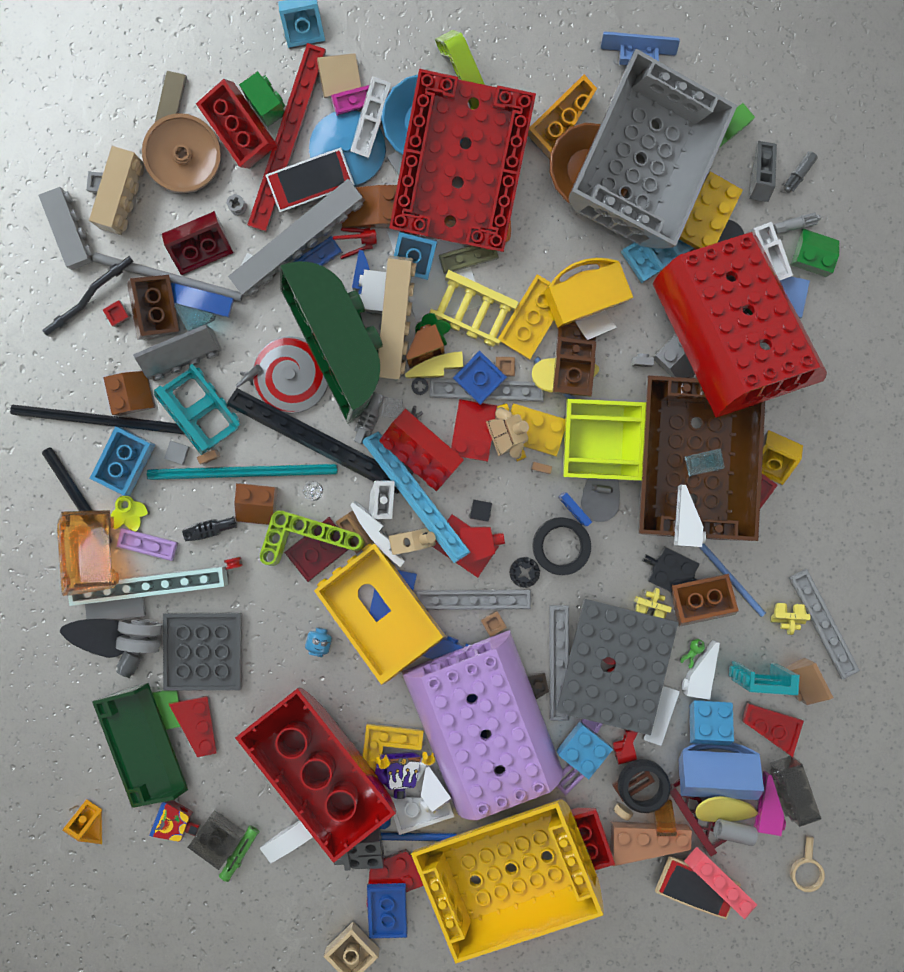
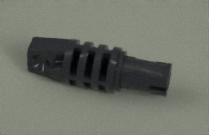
(208, 528)

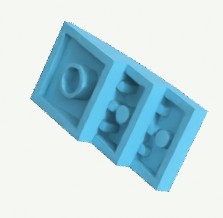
(650, 261)

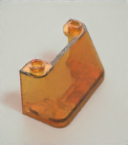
(85, 552)

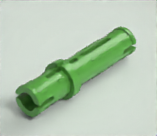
(227, 872)

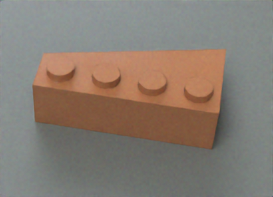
(640, 842)

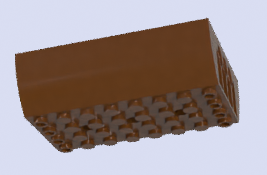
(726, 497)

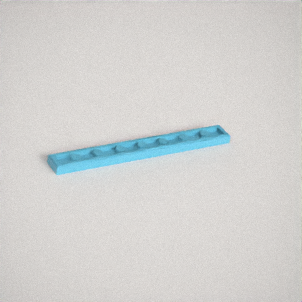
(417, 498)

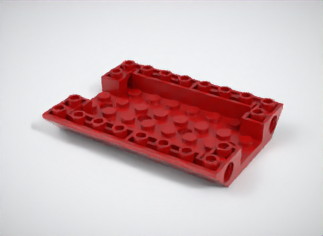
(435, 158)

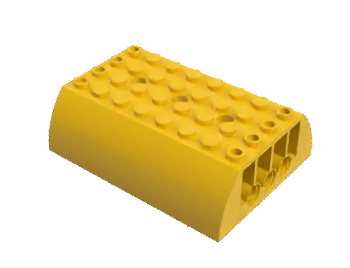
(508, 904)

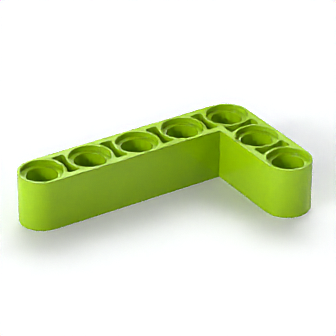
(456, 48)
(308, 531)

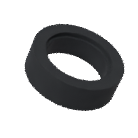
(585, 546)

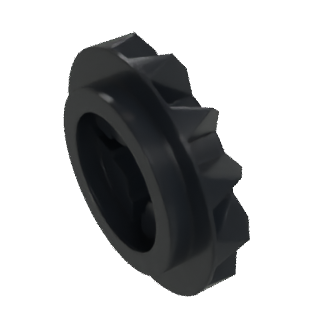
(525, 563)

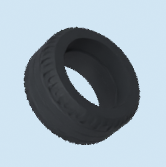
(652, 804)

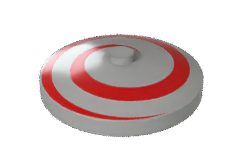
(289, 375)

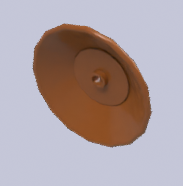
(569, 155)

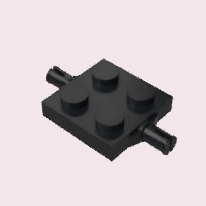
(671, 569)

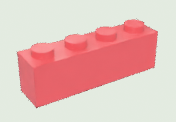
(720, 882)

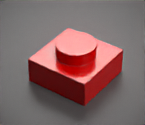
(116, 313)

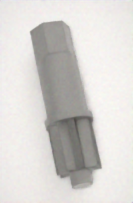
(797, 223)

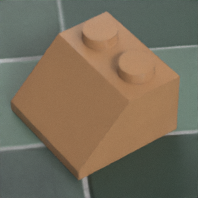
(811, 682)

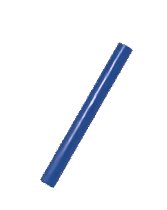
(416, 836)

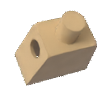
(418, 538)

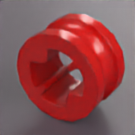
(233, 563)

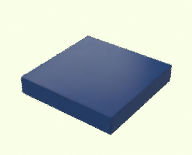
(479, 377)
(576, 511)

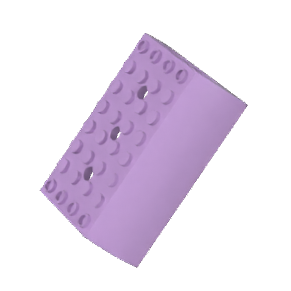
(504, 707)

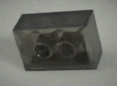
(795, 791)

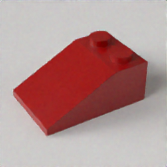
(471, 432)

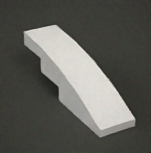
(370, 117)
(373, 529)

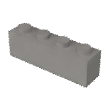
(66, 228)

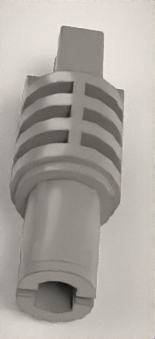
(368, 418)

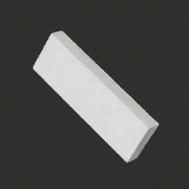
(663, 715)

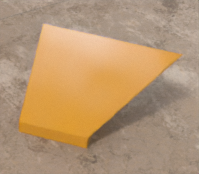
(86, 824)

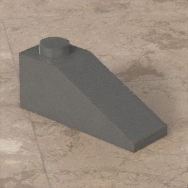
(764, 172)

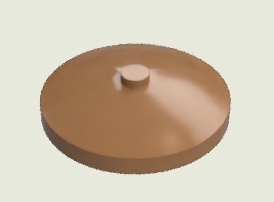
(181, 153)

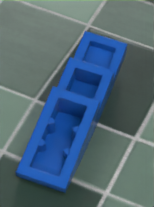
(202, 300)

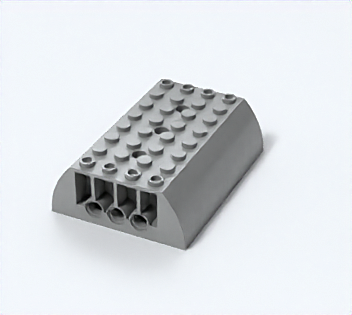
(674, 155)

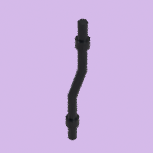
(61, 320)

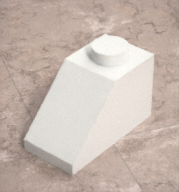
(382, 500)
(433, 792)

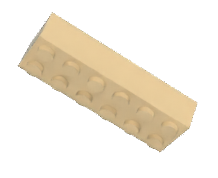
(394, 316)

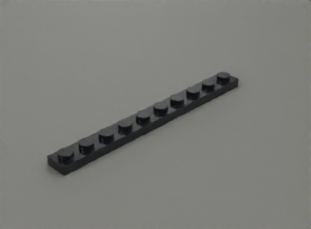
(307, 436)

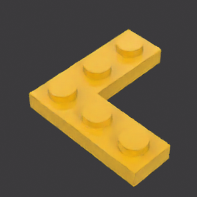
(389, 736)

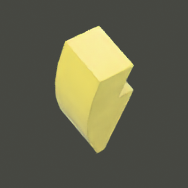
(435, 366)

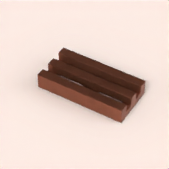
(640, 787)

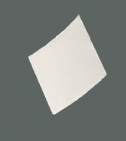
(595, 324)

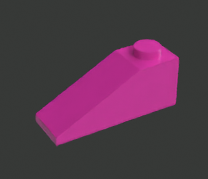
(770, 813)

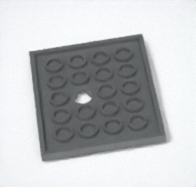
(641, 653)

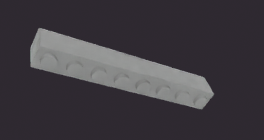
(296, 238)

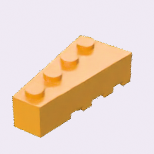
(561, 115)

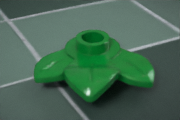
(442, 326)

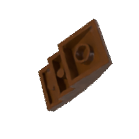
(574, 362)

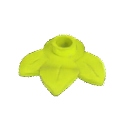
(129, 516)

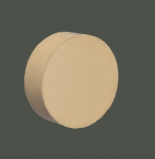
(623, 811)

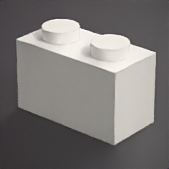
(372, 290)

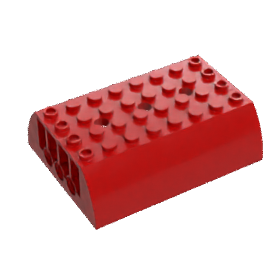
(723, 339)

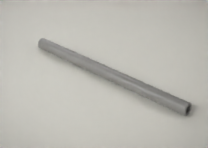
(176, 279)

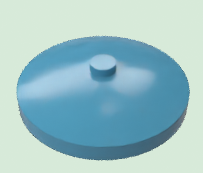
(339, 131)

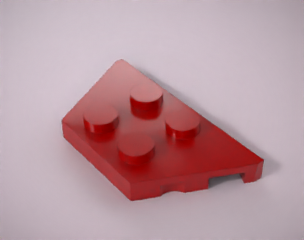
(397, 869)

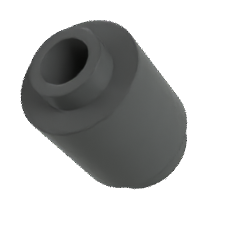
(128, 663)

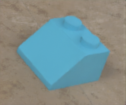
(301, 22)

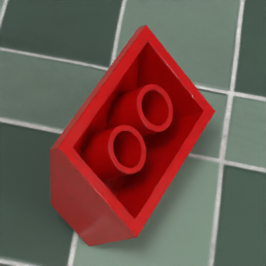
(593, 837)

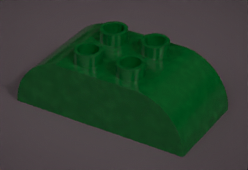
(334, 333)

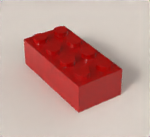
(236, 124)
(420, 450)

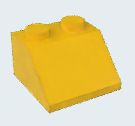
(780, 457)

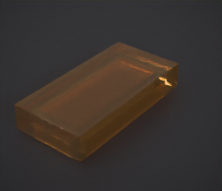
(665, 820)

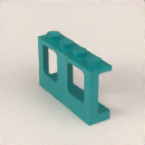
(187, 417)
(778, 682)

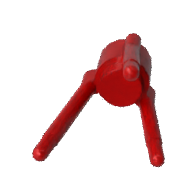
(367, 237)

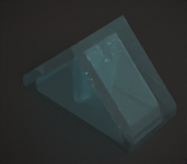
(193, 317)
(704, 462)

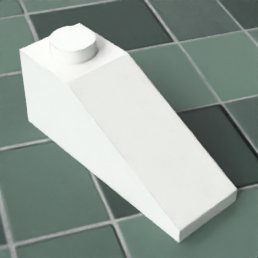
(688, 523)
(701, 675)

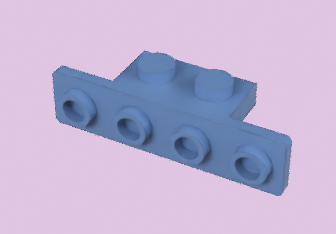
(648, 44)

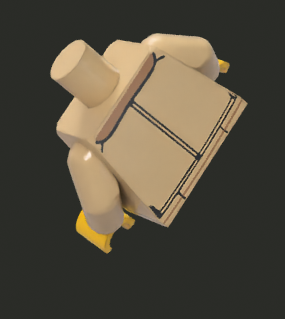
(508, 432)

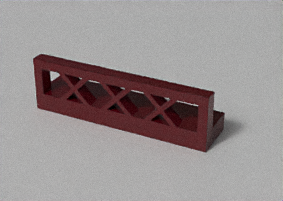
(693, 821)

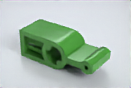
(740, 119)

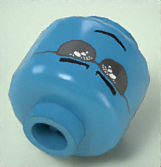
(318, 642)

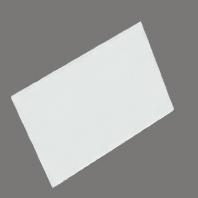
(430, 292)

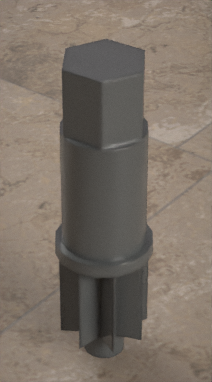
(800, 172)

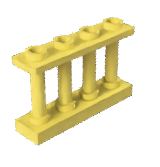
(472, 289)

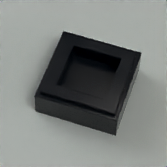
(481, 510)

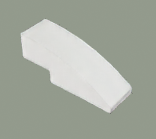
(773, 249)
(285, 841)

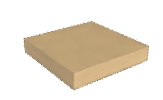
(338, 74)

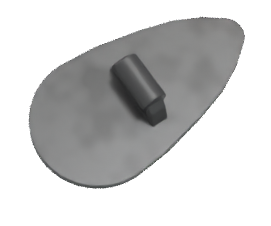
(600, 499)

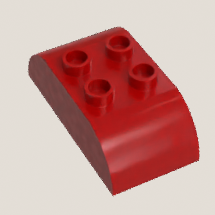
(318, 773)

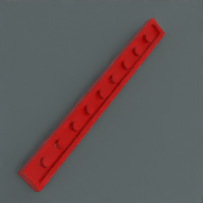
(287, 134)

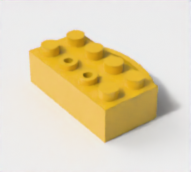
(587, 290)

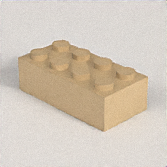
(117, 190)

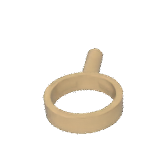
(808, 859)

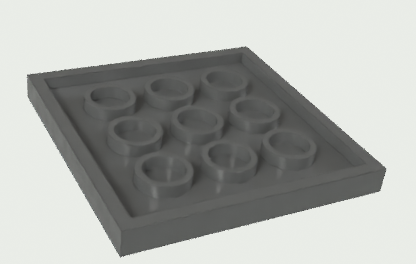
(201, 651)

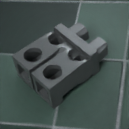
(366, 854)

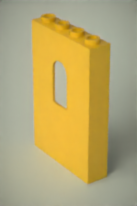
(395, 638)

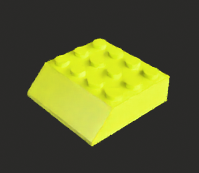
(604, 439)

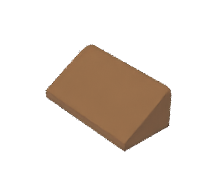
(351, 523)

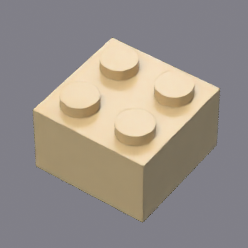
(351, 950)

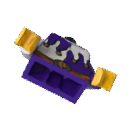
(401, 770)

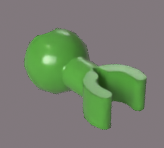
(695, 649)

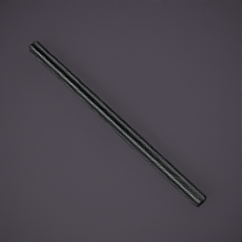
(95, 419)

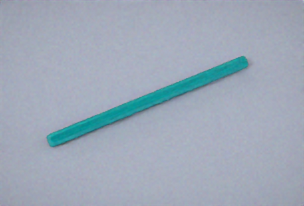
(250, 471)

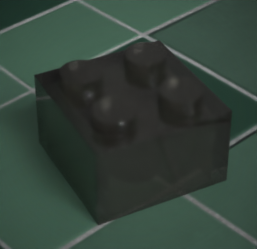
(216, 840)

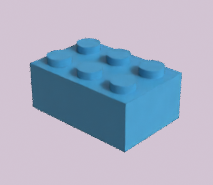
(122, 461)

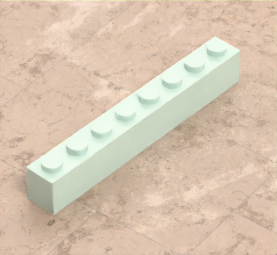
(156, 585)

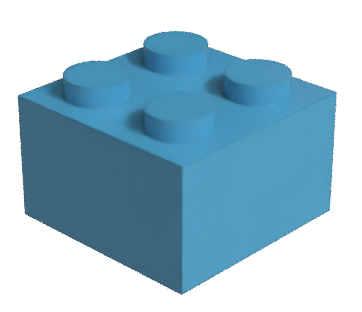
(418, 248)
(711, 723)
(584, 750)

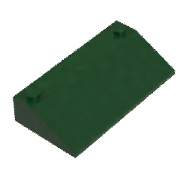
(140, 746)

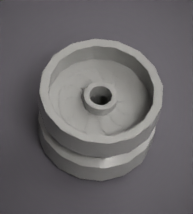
(138, 636)

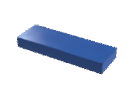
(322, 252)

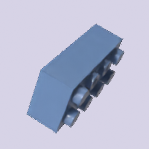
(720, 773)

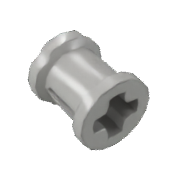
(234, 199)

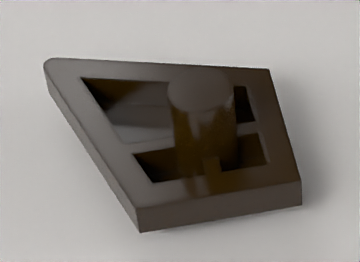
(539, 684)

